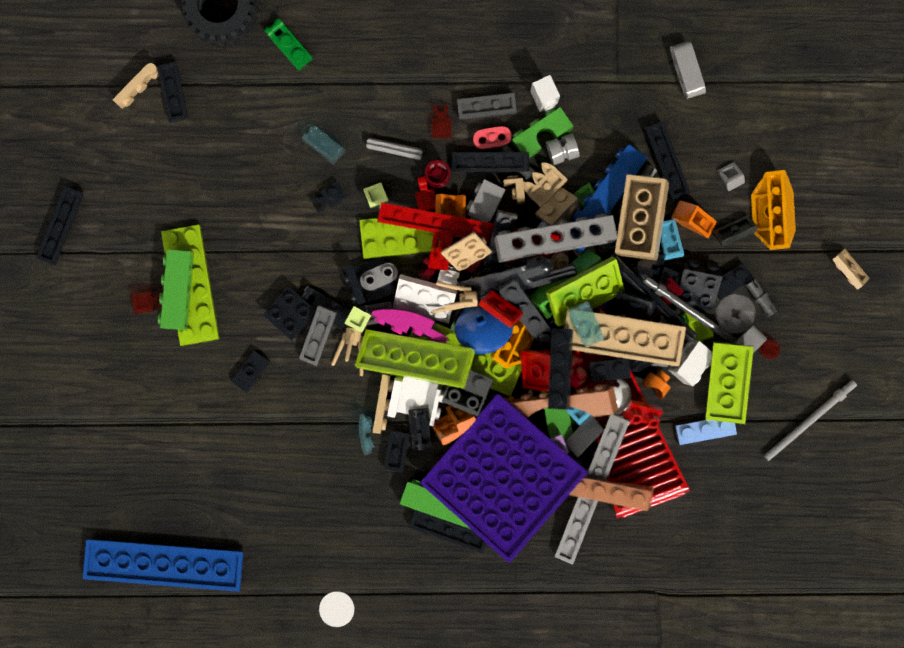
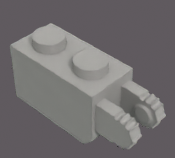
(486, 201)

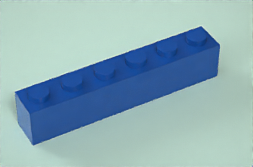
(610, 188)

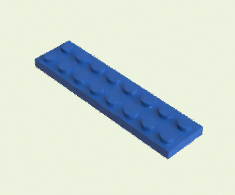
(163, 565)

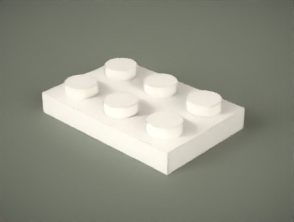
(423, 297)

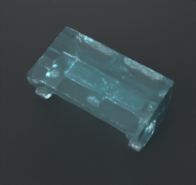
(323, 144)
(586, 324)

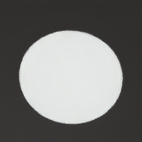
(336, 609)

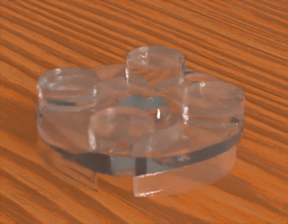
(746, 314)

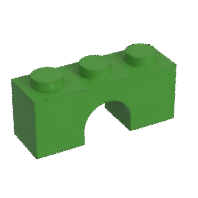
(555, 123)

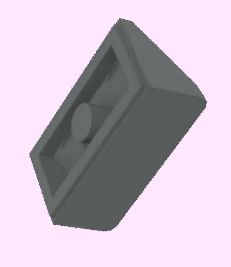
(584, 435)

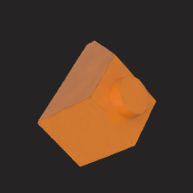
(694, 218)

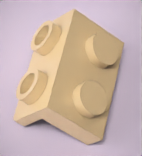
(558, 208)

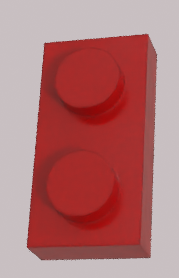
(501, 309)

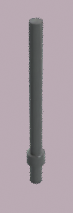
(661, 290)

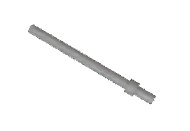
(838, 396)

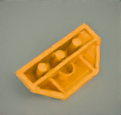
(774, 210)
(510, 354)

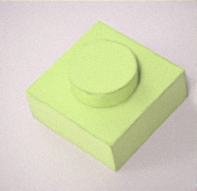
(375, 195)
(358, 319)

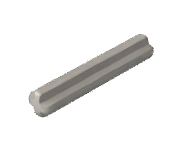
(394, 148)

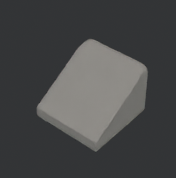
(731, 176)

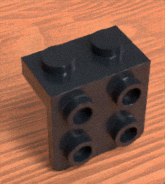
(700, 283)
(359, 294)

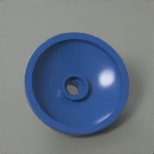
(484, 335)

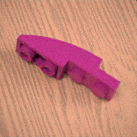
(403, 320)

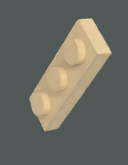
(383, 404)

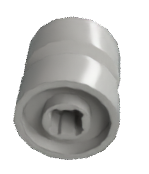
(562, 149)

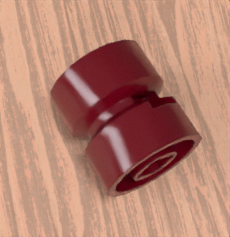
(437, 174)

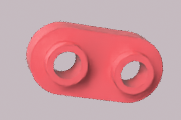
(491, 136)

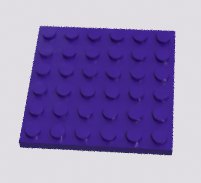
(503, 478)

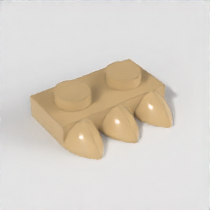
(545, 185)

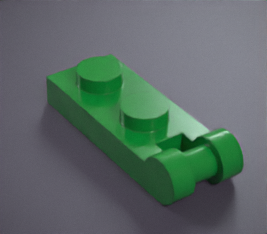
(288, 44)

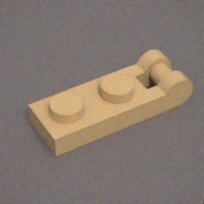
(136, 85)

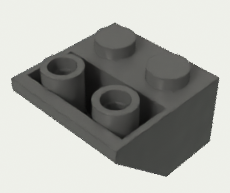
(472, 396)

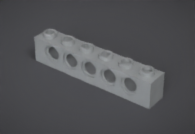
(508, 252)

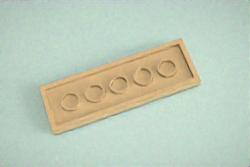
(634, 339)

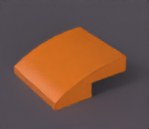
(453, 424)

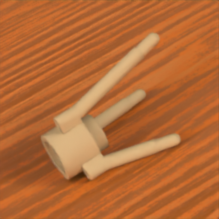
(467, 299)
(351, 337)

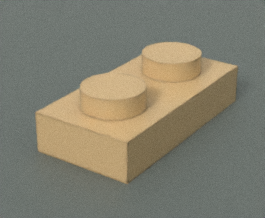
(851, 269)

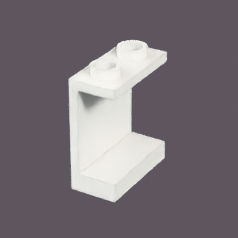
(415, 394)

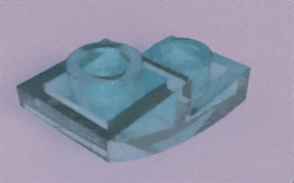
(365, 425)

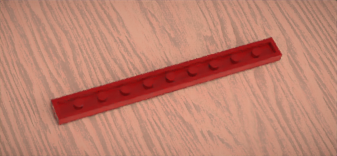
(443, 223)

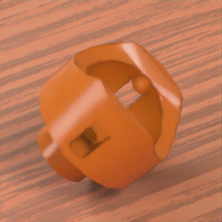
(658, 383)

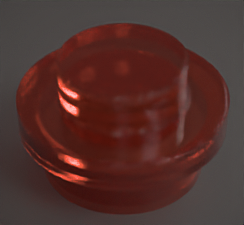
(770, 349)

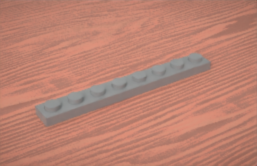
(600, 470)

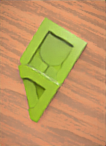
(702, 331)

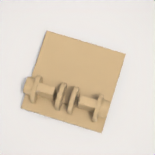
(466, 251)

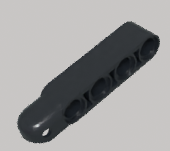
(492, 278)

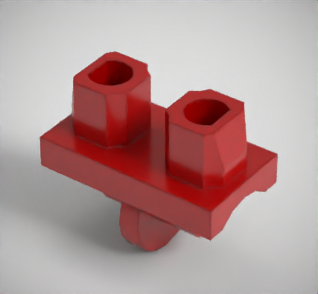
(439, 243)
(640, 411)

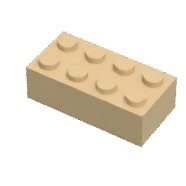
(642, 217)

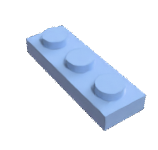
(703, 431)

